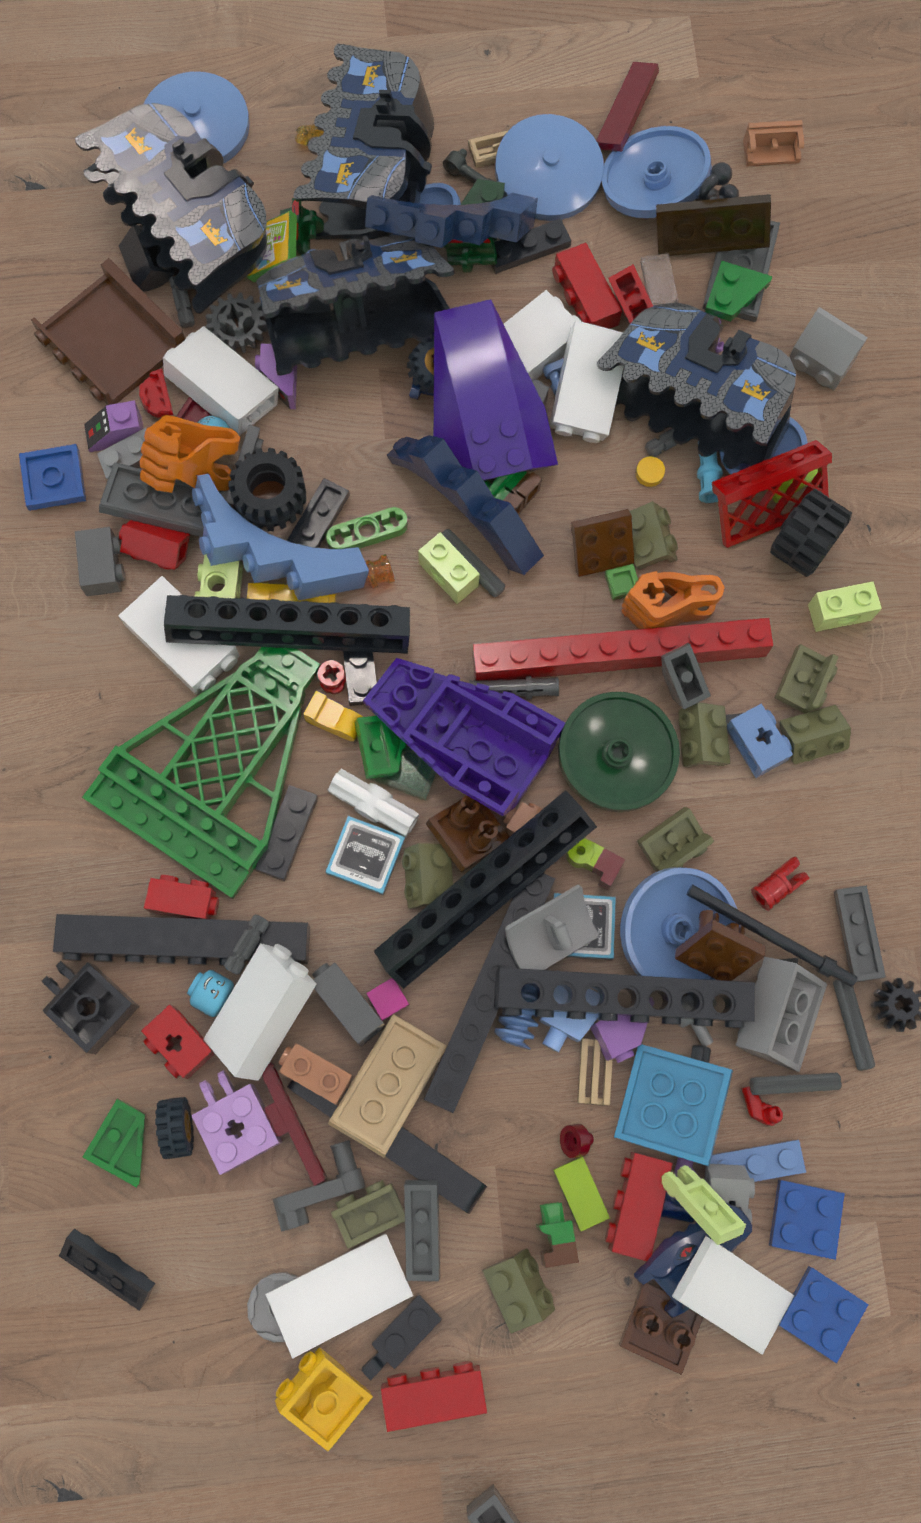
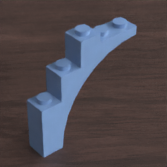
(307, 569)

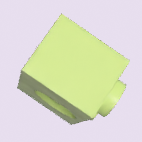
(448, 568)
(228, 574)
(844, 606)

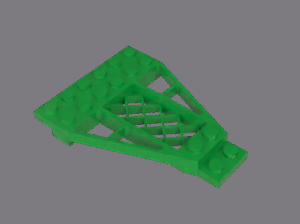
(176, 820)

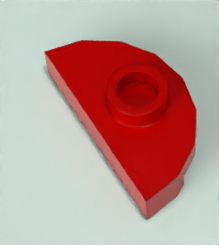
(154, 395)

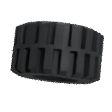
(263, 468)

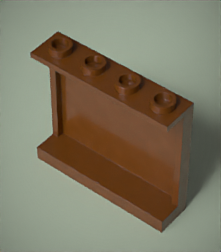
(110, 335)

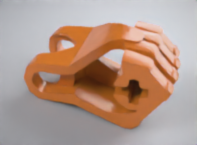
(183, 451)
(644, 601)

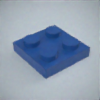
(52, 477)
(806, 1219)
(823, 1314)

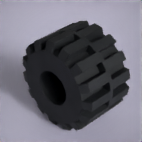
(810, 532)

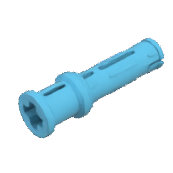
(707, 473)

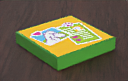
(280, 243)

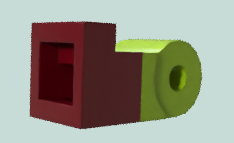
(597, 860)

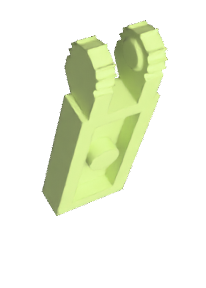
(703, 1205)

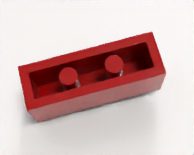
(586, 287)
(638, 1207)
(433, 1396)

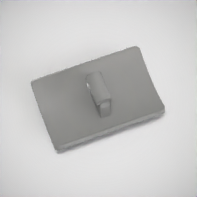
(551, 931)

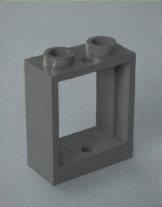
(347, 1003)

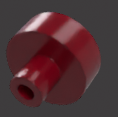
(575, 1140)

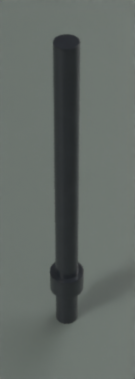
(824, 965)

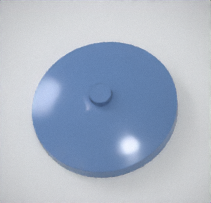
(211, 107)
(553, 162)
(656, 169)
(663, 917)

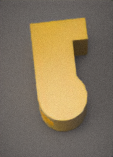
(331, 717)

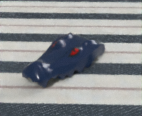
(674, 1256)

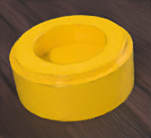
(650, 471)

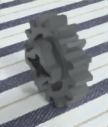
(249, 318)

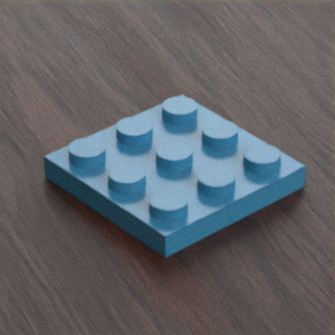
(673, 1104)

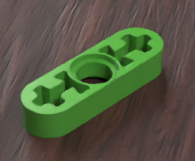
(371, 519)

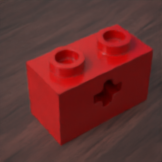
(630, 292)
(194, 1050)

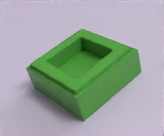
(621, 580)

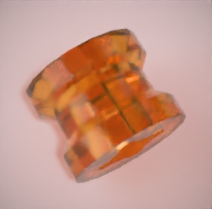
(379, 571)

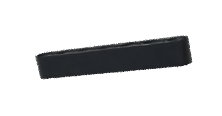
(416, 1158)

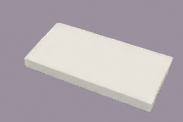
(338, 1295)
(733, 1295)

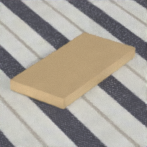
(387, 1085)

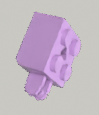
(216, 1122)

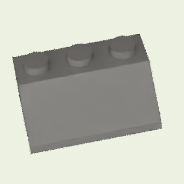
(784, 1013)

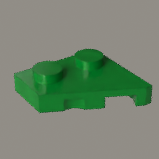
(734, 289)
(119, 1143)

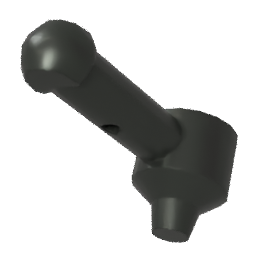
(456, 164)

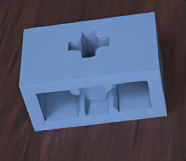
(761, 755)

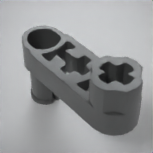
(291, 1207)

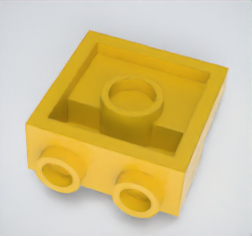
(321, 1398)

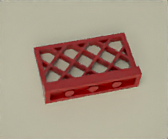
(769, 475)

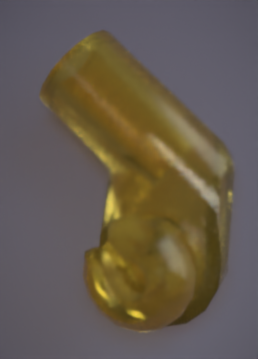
(304, 133)

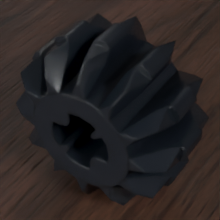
(888, 997)

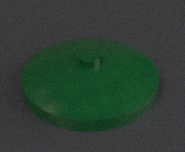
(618, 751)

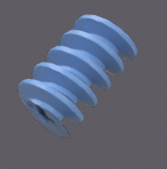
(516, 1026)

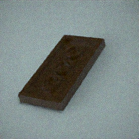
(714, 225)

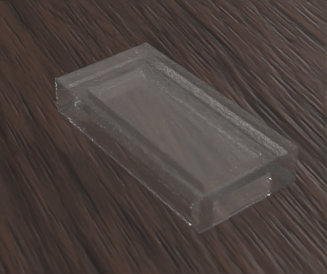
(659, 279)

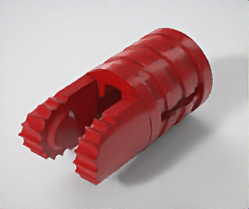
(777, 886)

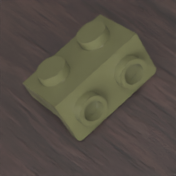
(652, 535)
(806, 679)
(816, 733)
(704, 735)
(675, 841)
(426, 873)
(368, 1214)
(519, 1291)

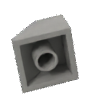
(827, 349)

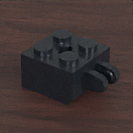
(70, 1007)

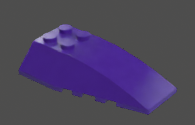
(485, 396)
(466, 733)

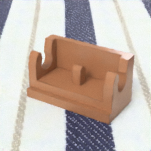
(773, 143)

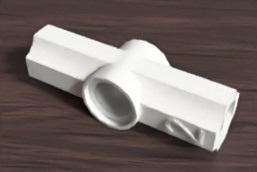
(373, 802)

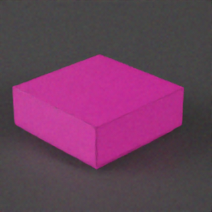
(387, 999)

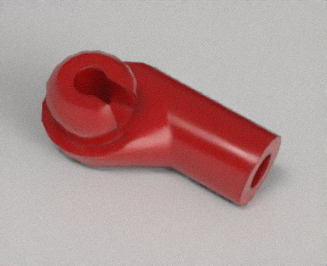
(760, 1110)

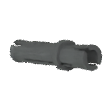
(523, 687)

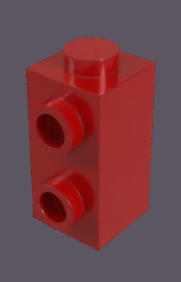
(154, 544)
(181, 900)

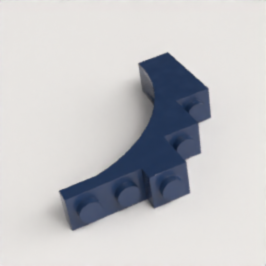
(439, 224)
(465, 489)

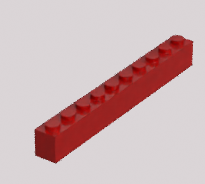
(620, 649)

